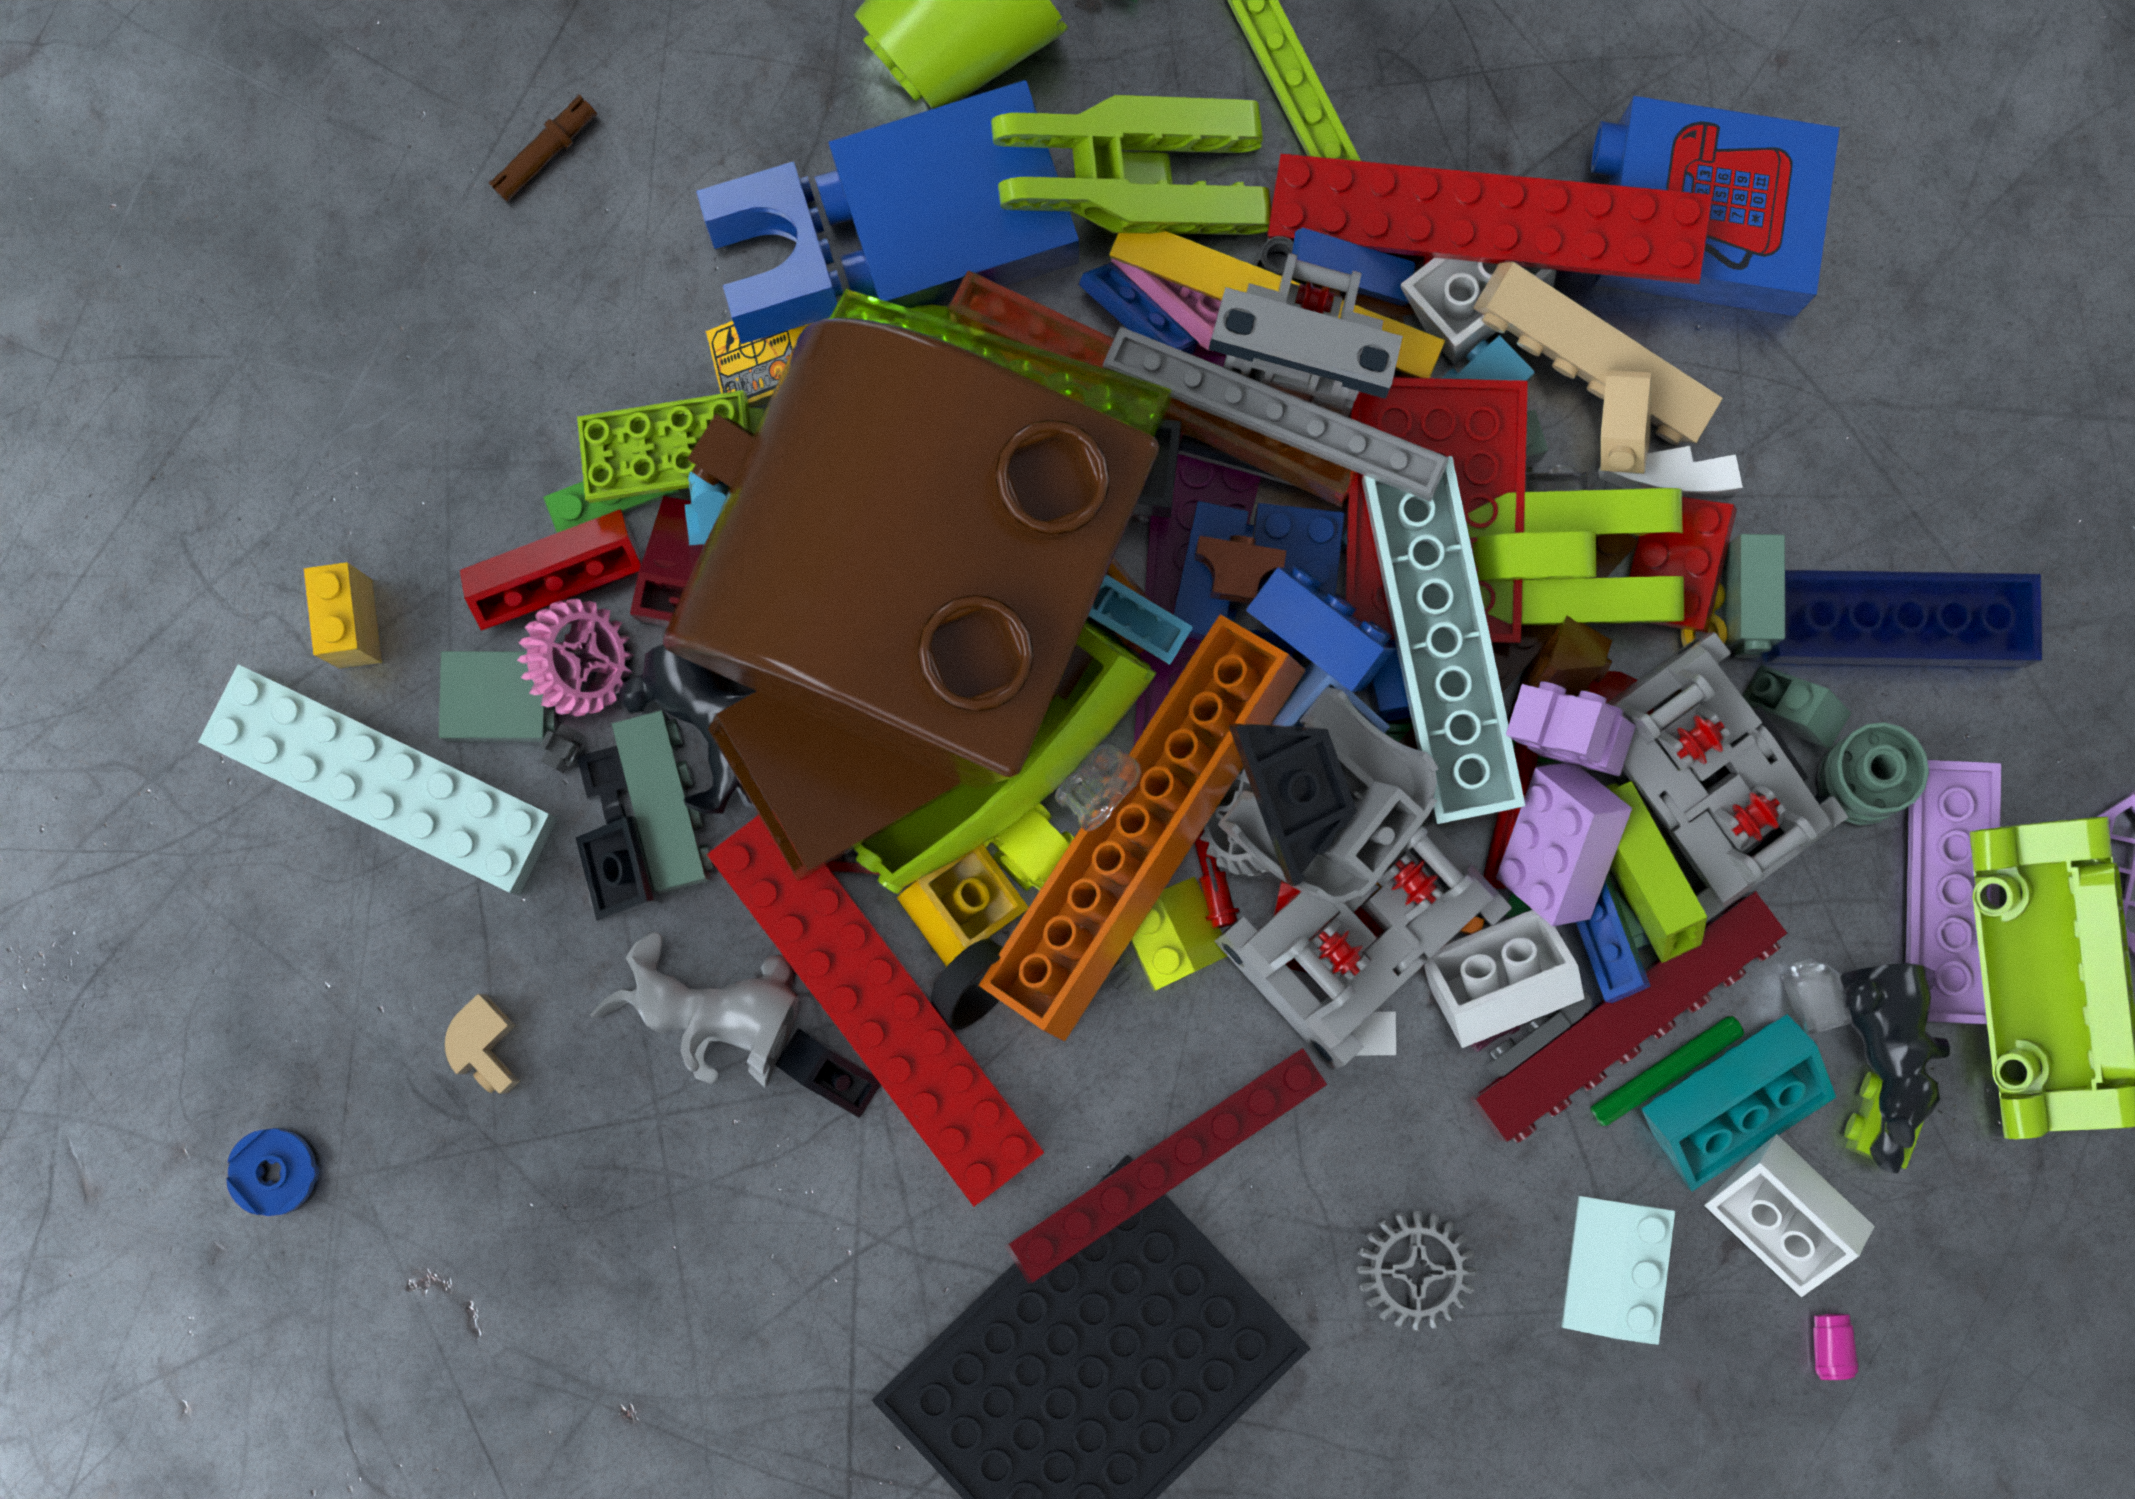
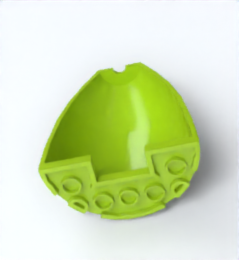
(1063, 742)

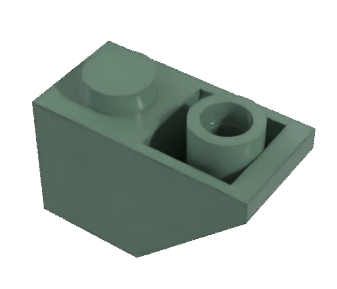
(1798, 706)

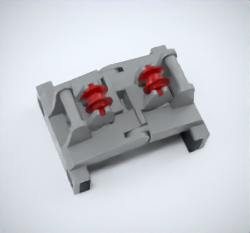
(1709, 735)

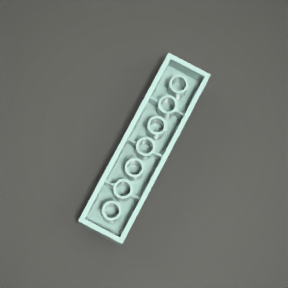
(1444, 647)
(378, 780)

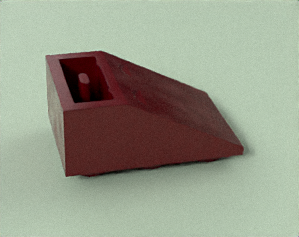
(664, 565)

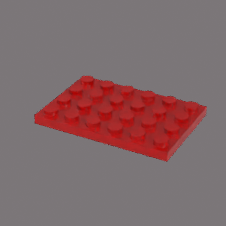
(1486, 436)

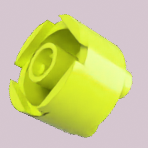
(1030, 848)

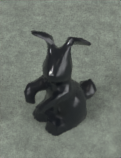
(694, 697)
(1891, 1015)

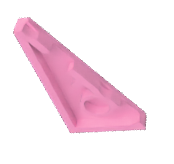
(1187, 307)

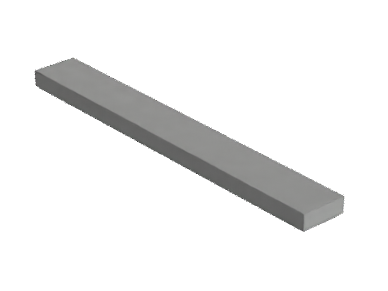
(1278, 414)

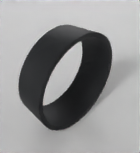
(951, 995)

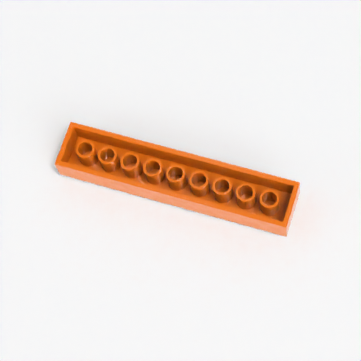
(1122, 867)

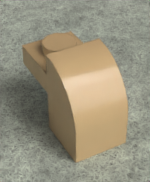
(470, 1042)

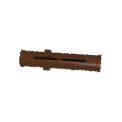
(538, 152)

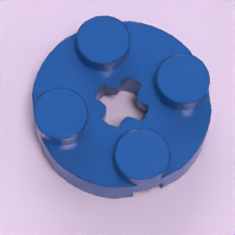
(246, 1172)

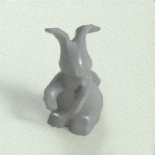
(744, 1014)

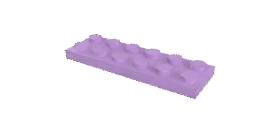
(1942, 883)

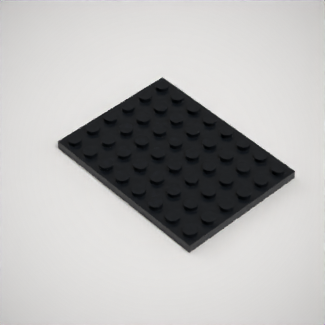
(1095, 1371)

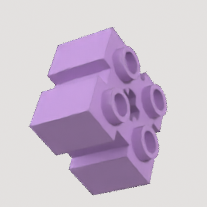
(1571, 727)

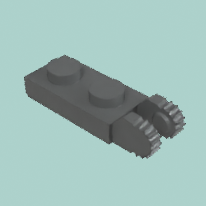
(1541, 1031)

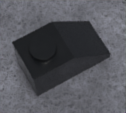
(828, 1073)

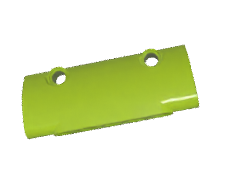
(2056, 976)

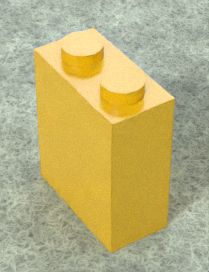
(342, 615)

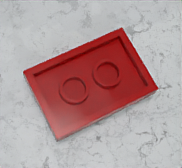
(1694, 554)

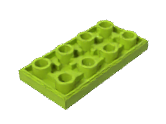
(649, 445)

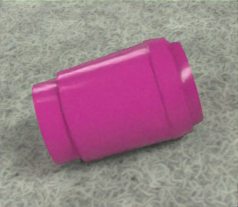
(1834, 1347)

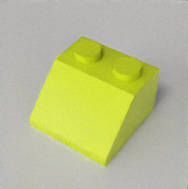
(1176, 936)

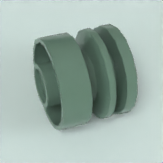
(1874, 772)

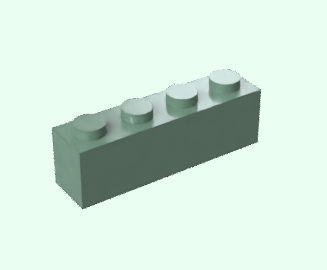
(657, 792)

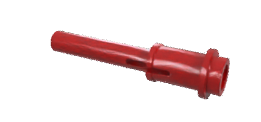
(1218, 902)

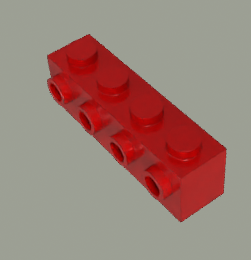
(550, 569)

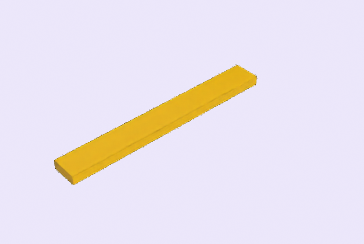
(1212, 271)

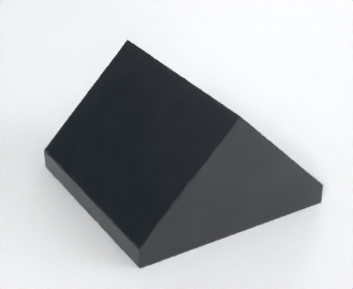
(616, 869)

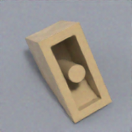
(1626, 421)

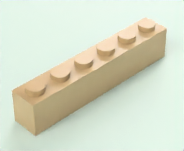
(1589, 347)

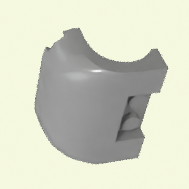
(1392, 798)

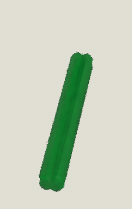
(1667, 1071)

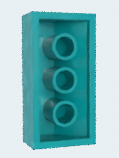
(1740, 1101)

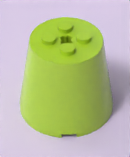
(955, 45)

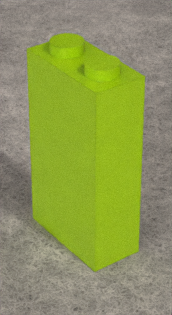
(1655, 882)

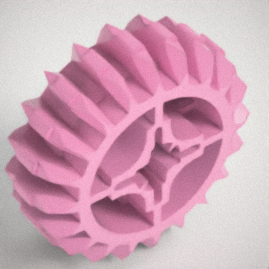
(559, 672)

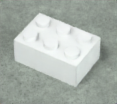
(1503, 977)

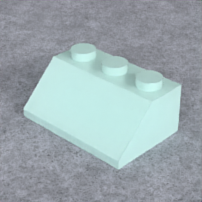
(1618, 1269)

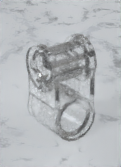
(1095, 788)

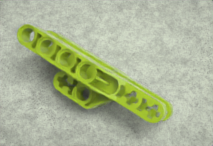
(1136, 188)
(1562, 545)

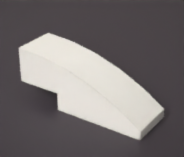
(1676, 469)

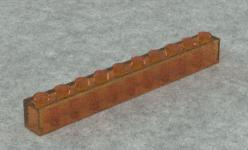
(1015, 317)

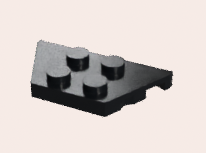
(1296, 790)

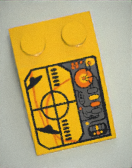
(752, 365)

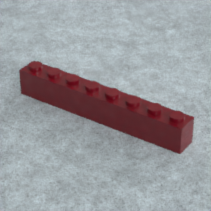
(1616, 1029)
(1165, 1166)

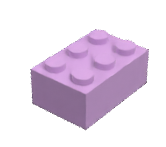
(1563, 843)

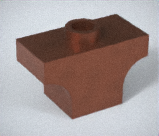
(1237, 566)

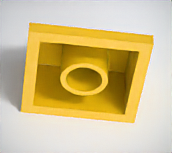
(962, 903)

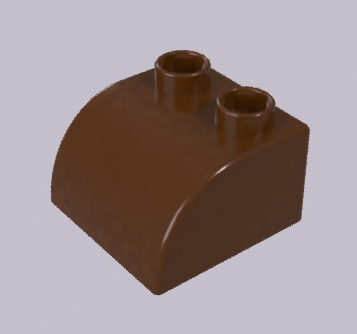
(912, 546)

